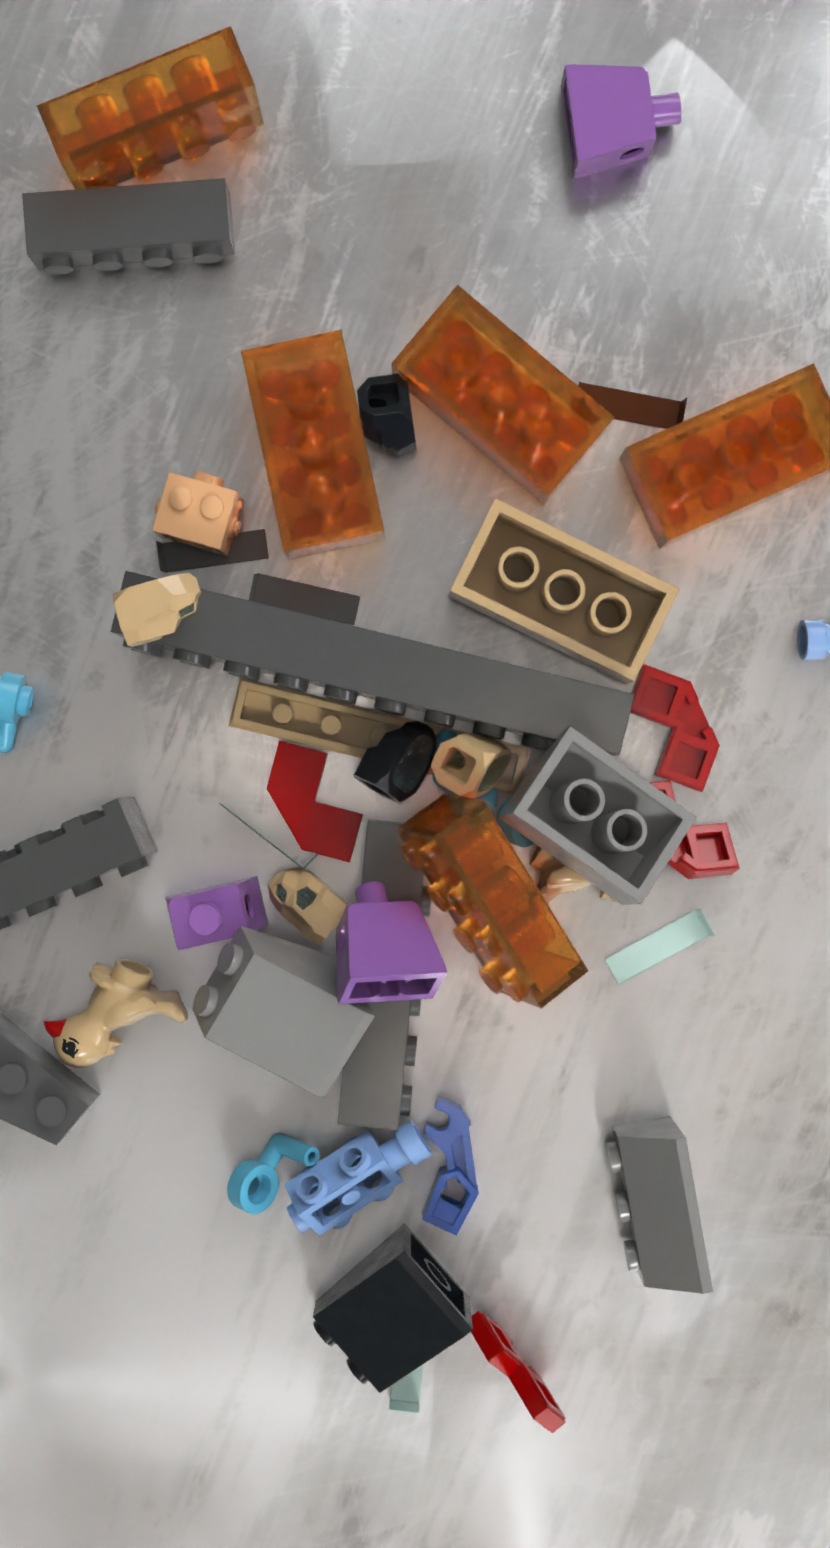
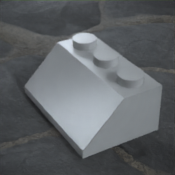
(598, 817)
(659, 1205)

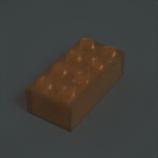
(154, 113)
(501, 395)
(313, 444)
(732, 456)
(491, 900)

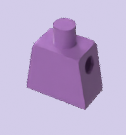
(612, 115)
(216, 912)
(385, 950)

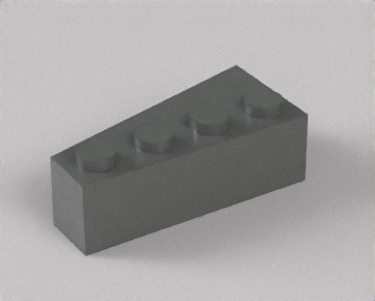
(73, 858)
(37, 1088)

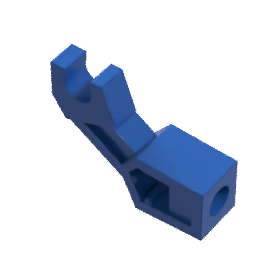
(456, 1144)

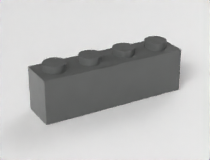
(129, 225)

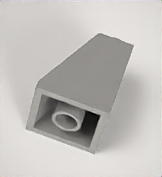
(281, 1010)

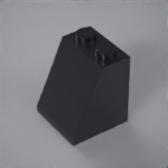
(393, 1311)

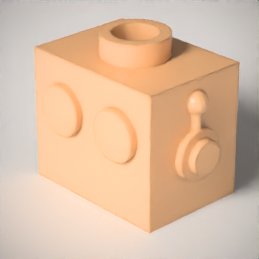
(198, 512)

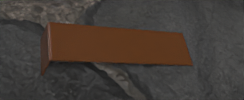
(637, 407)

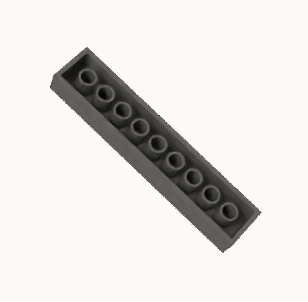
(390, 671)

